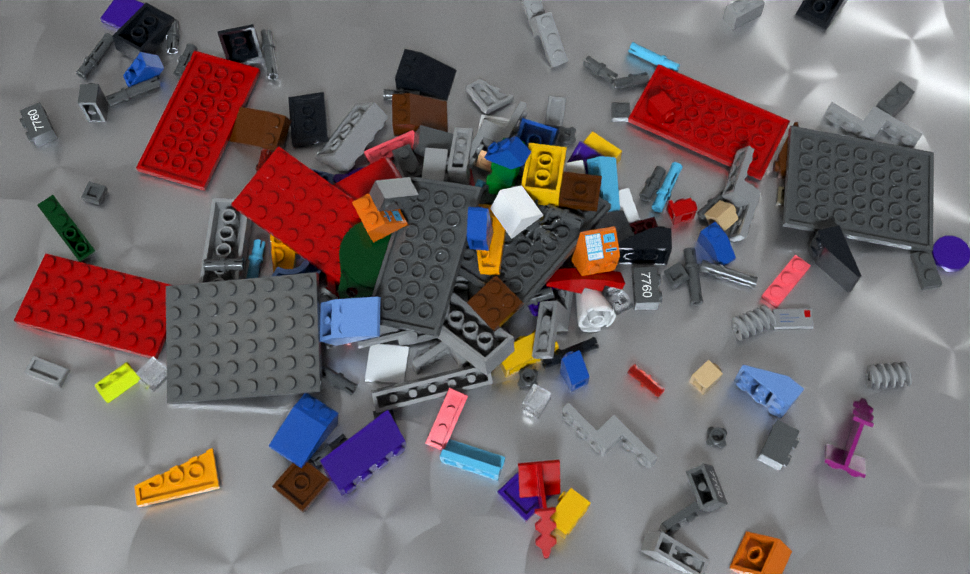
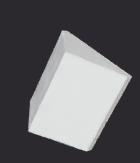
(515, 210)

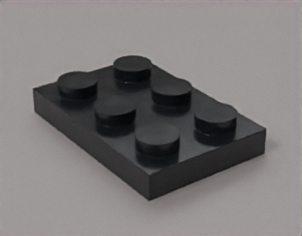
(308, 119)

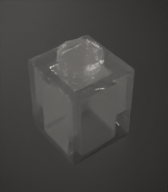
(152, 374)
(536, 401)

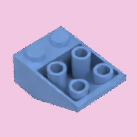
(349, 320)
(769, 388)

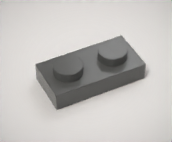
(926, 270)
(673, 523)

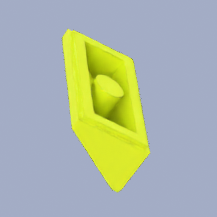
(117, 382)

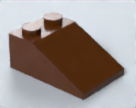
(414, 110)
(260, 129)

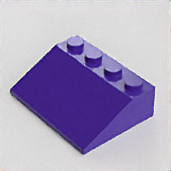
(364, 453)

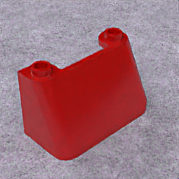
(361, 182)

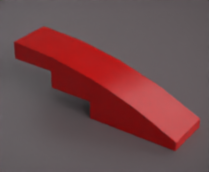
(571, 280)

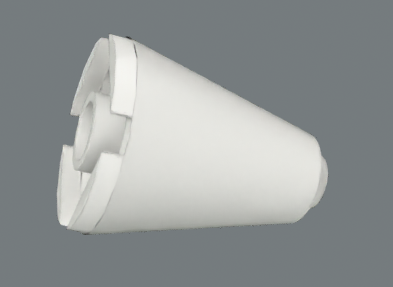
(593, 311)

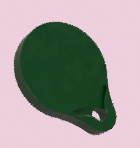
(360, 262)

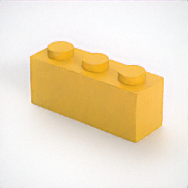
(522, 356)

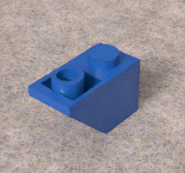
(143, 68)
(508, 153)
(479, 228)
(574, 370)

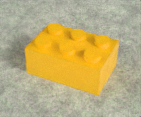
(544, 173)

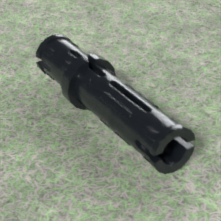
(584, 347)

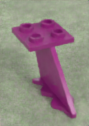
(845, 459)

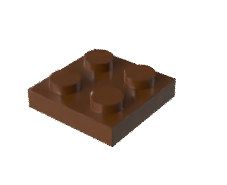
(580, 191)
(495, 303)
(301, 485)

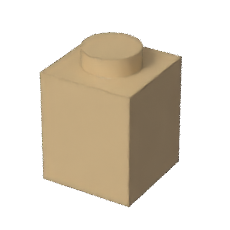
(723, 214)
(706, 377)

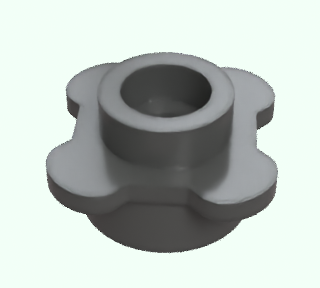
(567, 139)
(524, 373)
(720, 432)

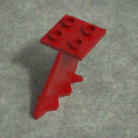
(540, 480)

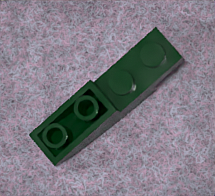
(66, 228)

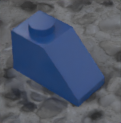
(716, 244)

